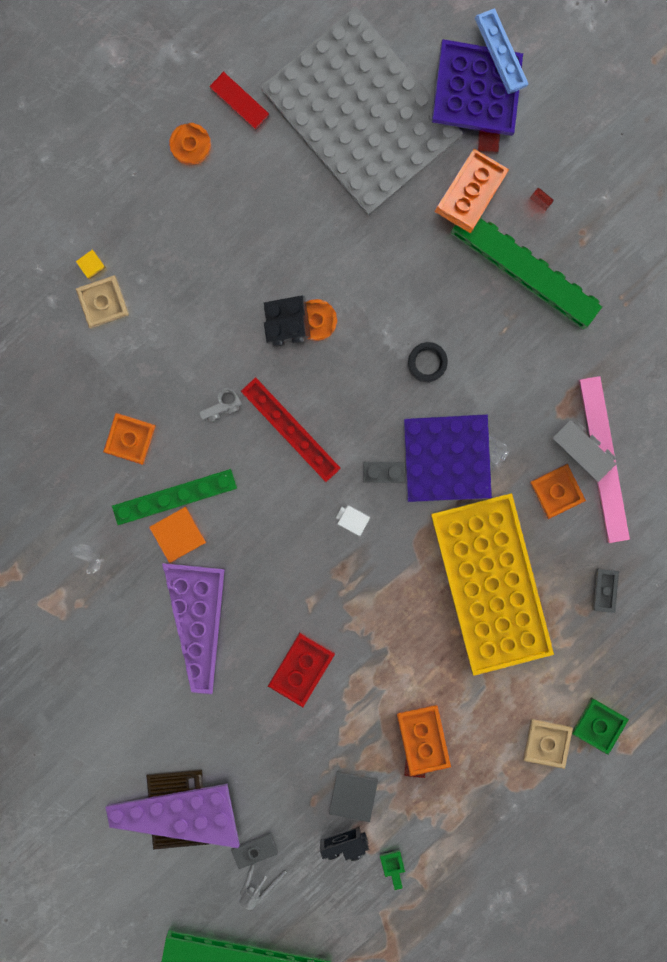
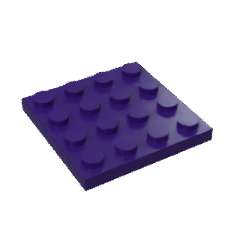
(471, 90)
(448, 458)

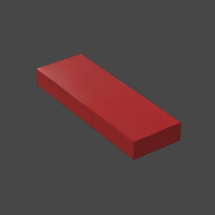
(239, 100)

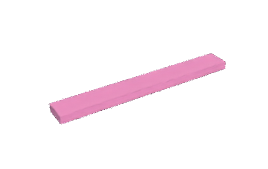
(609, 485)

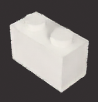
(352, 519)

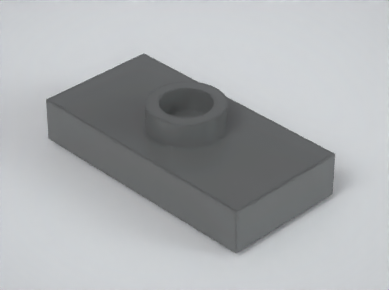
(254, 851)

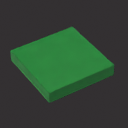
(599, 726)

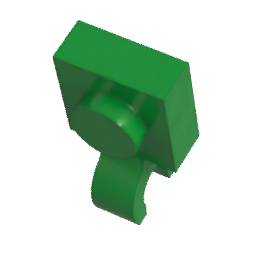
(393, 866)

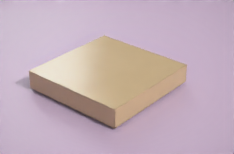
(102, 302)
(547, 743)

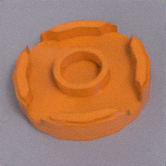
(190, 144)
(321, 319)

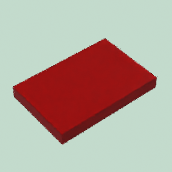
(301, 669)

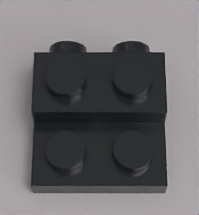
(286, 321)
(350, 843)

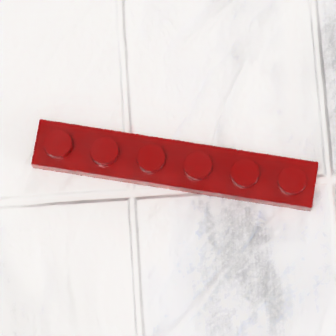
(290, 429)

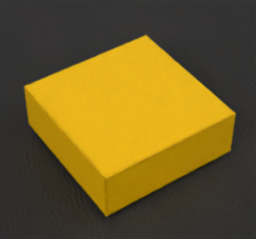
(90, 264)

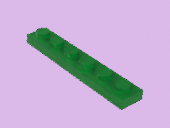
(174, 497)

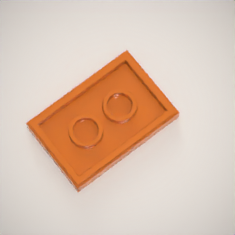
(423, 740)

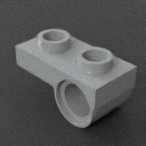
(212, 413)

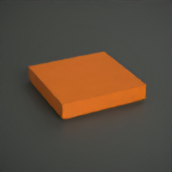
(129, 438)
(557, 491)
(177, 534)

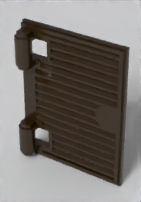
(171, 783)

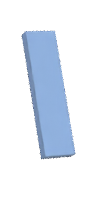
(501, 51)

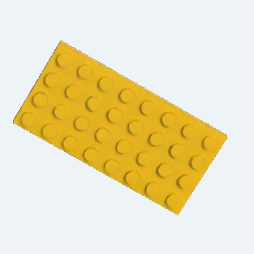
(492, 584)

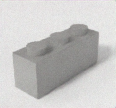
(585, 450)

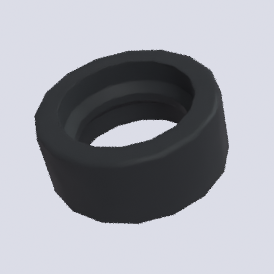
(442, 357)

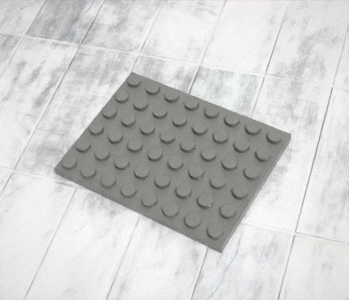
(360, 110)

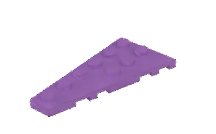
(197, 611)
(190, 815)

